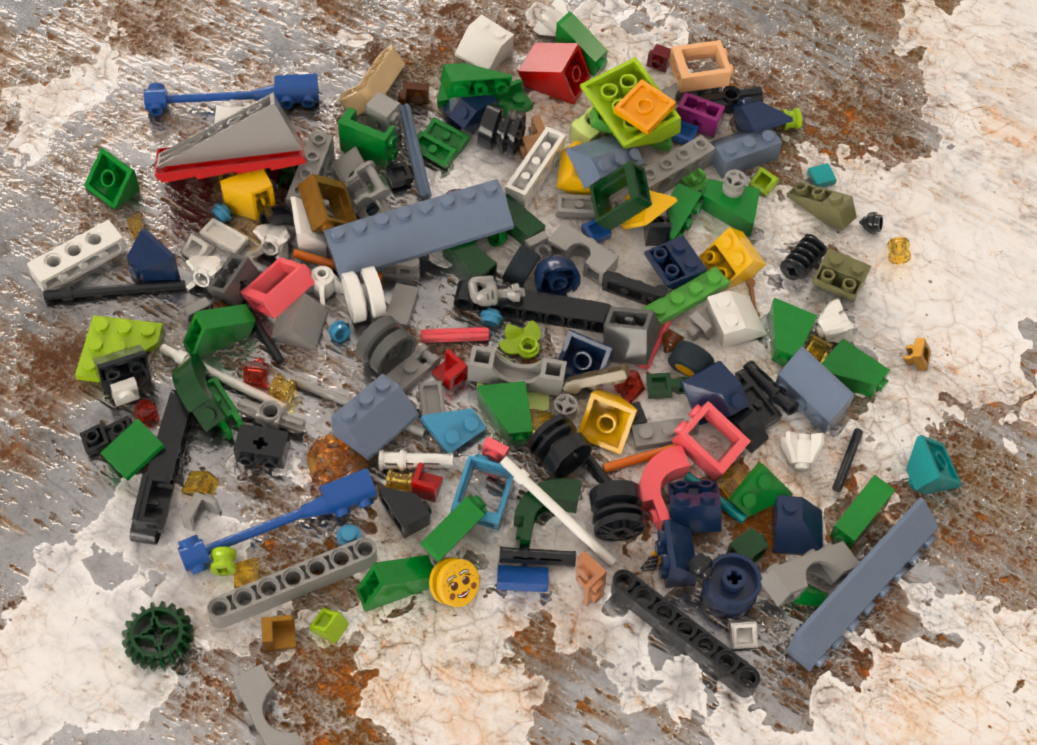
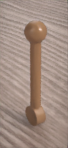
(751, 283)

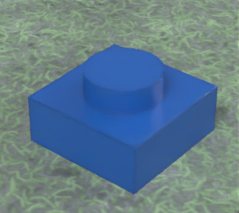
(687, 133)
(595, 231)

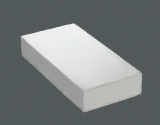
(224, 237)

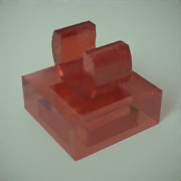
(256, 372)
(631, 387)

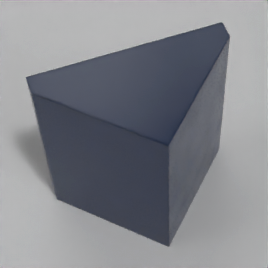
(584, 354)

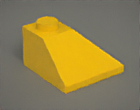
(607, 420)

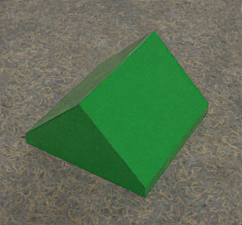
(112, 179)
(132, 449)

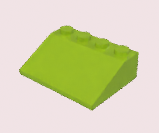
(610, 88)

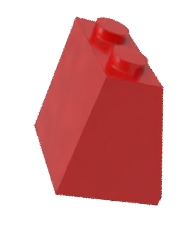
(555, 70)

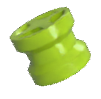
(797, 119)
(223, 561)

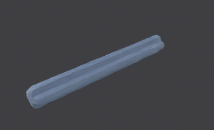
(415, 152)

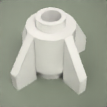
(550, 18)
(273, 240)
(204, 269)
(325, 283)
(834, 324)
(802, 449)

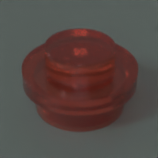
(145, 411)

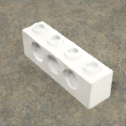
(536, 166)
(77, 256)

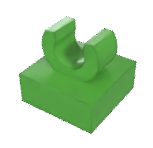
(695, 180)

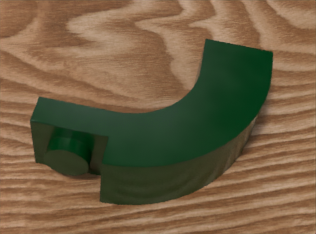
(195, 394)
(529, 509)

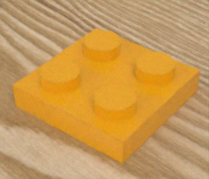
(644, 107)

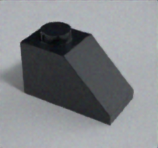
(405, 510)

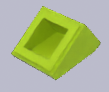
(764, 181)
(329, 625)

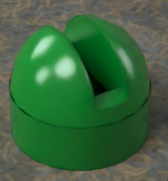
(493, 239)

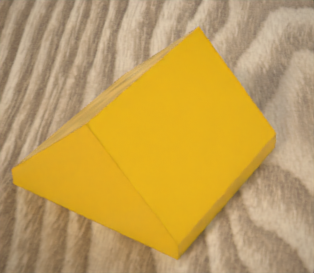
(660, 203)

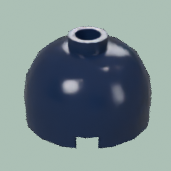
(556, 275)

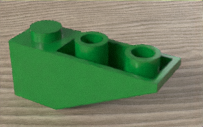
(472, 80)
(683, 210)

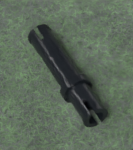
(776, 393)
(537, 556)

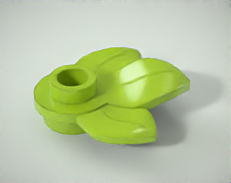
(517, 339)

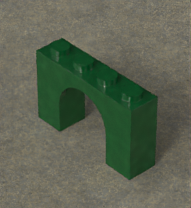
(474, 262)

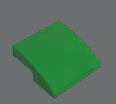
(442, 142)

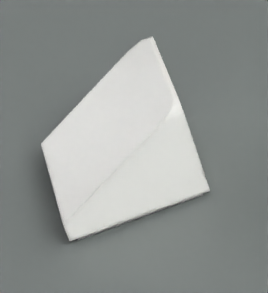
(197, 247)
(743, 633)

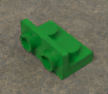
(515, 99)

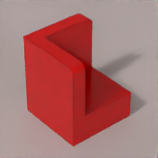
(451, 371)
(426, 484)

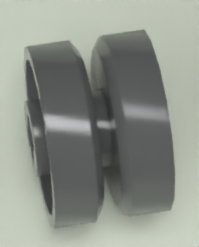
(385, 344)

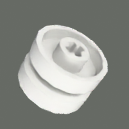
(367, 293)

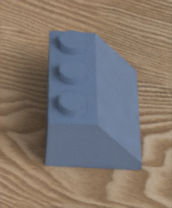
(745, 150)
(599, 158)
(816, 390)
(374, 417)

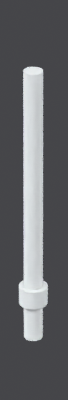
(180, 356)
(521, 477)

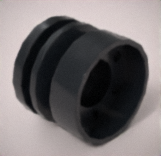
(501, 129)
(559, 446)
(617, 510)

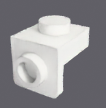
(125, 391)

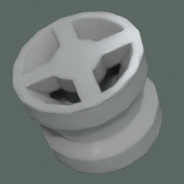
(733, 178)
(565, 402)

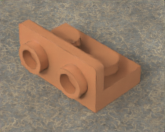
(591, 578)

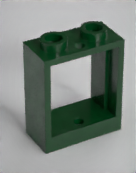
(628, 174)

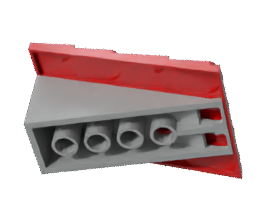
(240, 143)

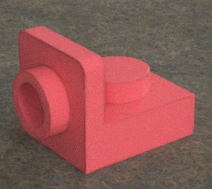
(494, 451)

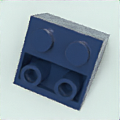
(675, 262)
(695, 505)
(675, 552)

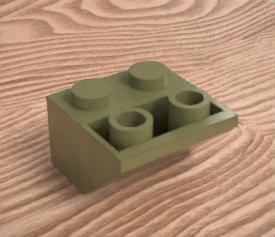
(841, 274)

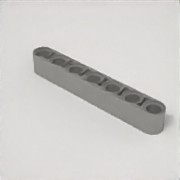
(283, 591)

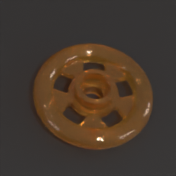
(321, 446)

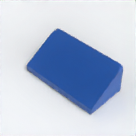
(522, 578)

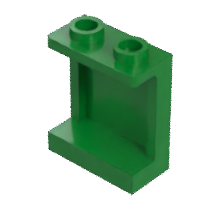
(370, 142)

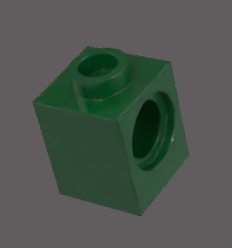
(750, 544)

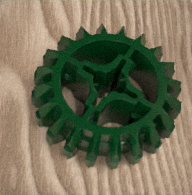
(137, 638)

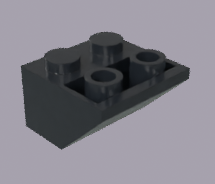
(121, 366)

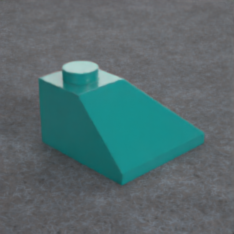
(931, 467)

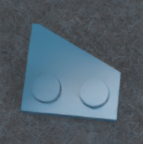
(453, 428)

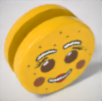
(454, 581)

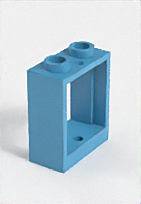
(482, 464)

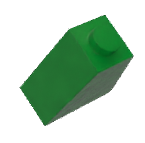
(572, 30)
(735, 212)
(218, 328)
(788, 330)
(856, 369)
(508, 410)
(862, 512)
(455, 527)
(394, 581)

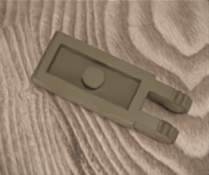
(596, 378)

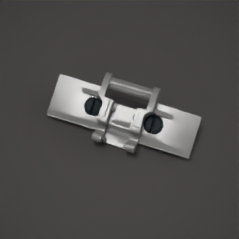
(356, 174)

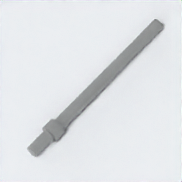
(342, 399)

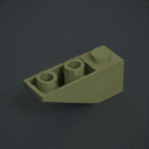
(826, 205)

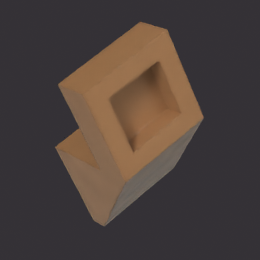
(528, 141)

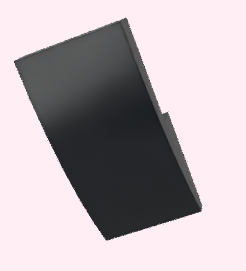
(100, 436)

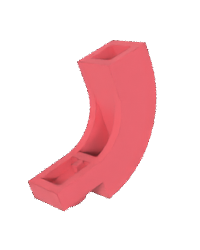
(661, 469)

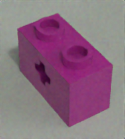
(702, 113)

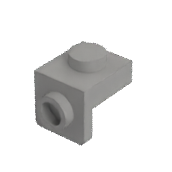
(193, 511)

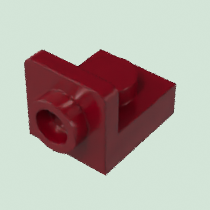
(659, 58)

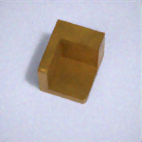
(278, 633)

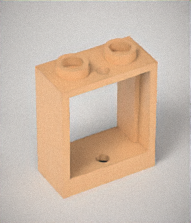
(705, 79)

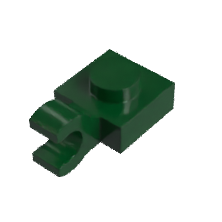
(287, 177)
(661, 385)

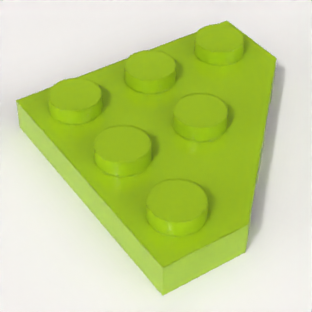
(112, 335)

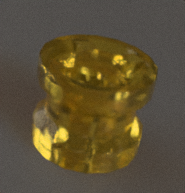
(899, 250)
(282, 388)

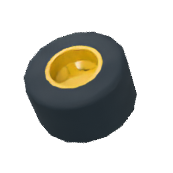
(521, 266)
(689, 358)

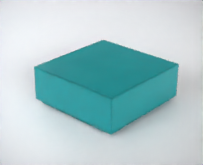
(822, 175)

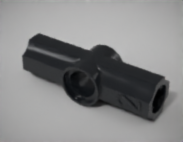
(731, 94)

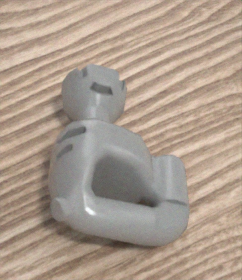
(490, 294)

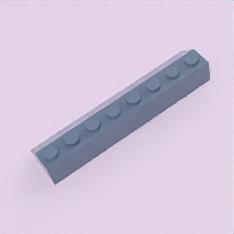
(419, 228)
(863, 586)

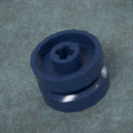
(732, 586)

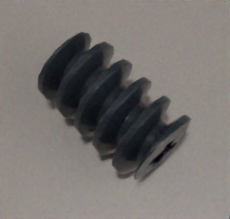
(803, 257)

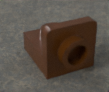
(414, 93)

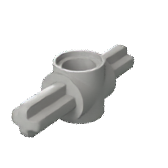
(269, 407)

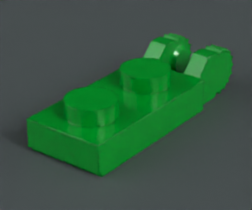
(226, 404)

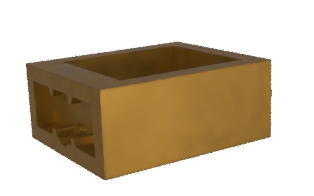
(317, 188)

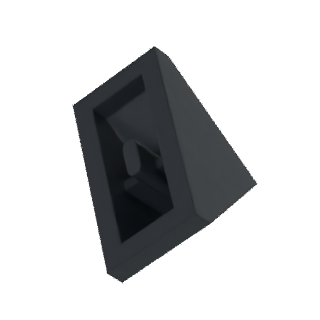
(657, 231)
(751, 426)

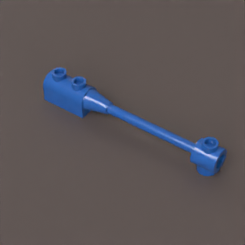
(287, 89)
(334, 499)

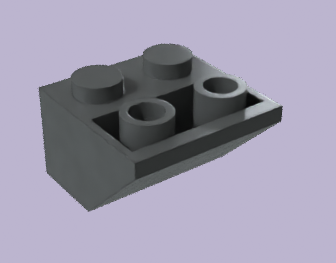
(631, 334)

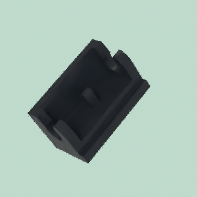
(152, 504)

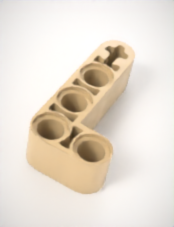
(377, 79)

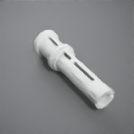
(403, 460)

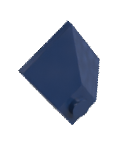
(468, 110)
(757, 116)
(151, 260)
(718, 387)
(796, 526)

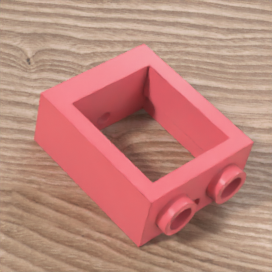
(278, 287)
(697, 453)

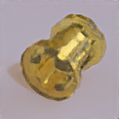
(399, 480)

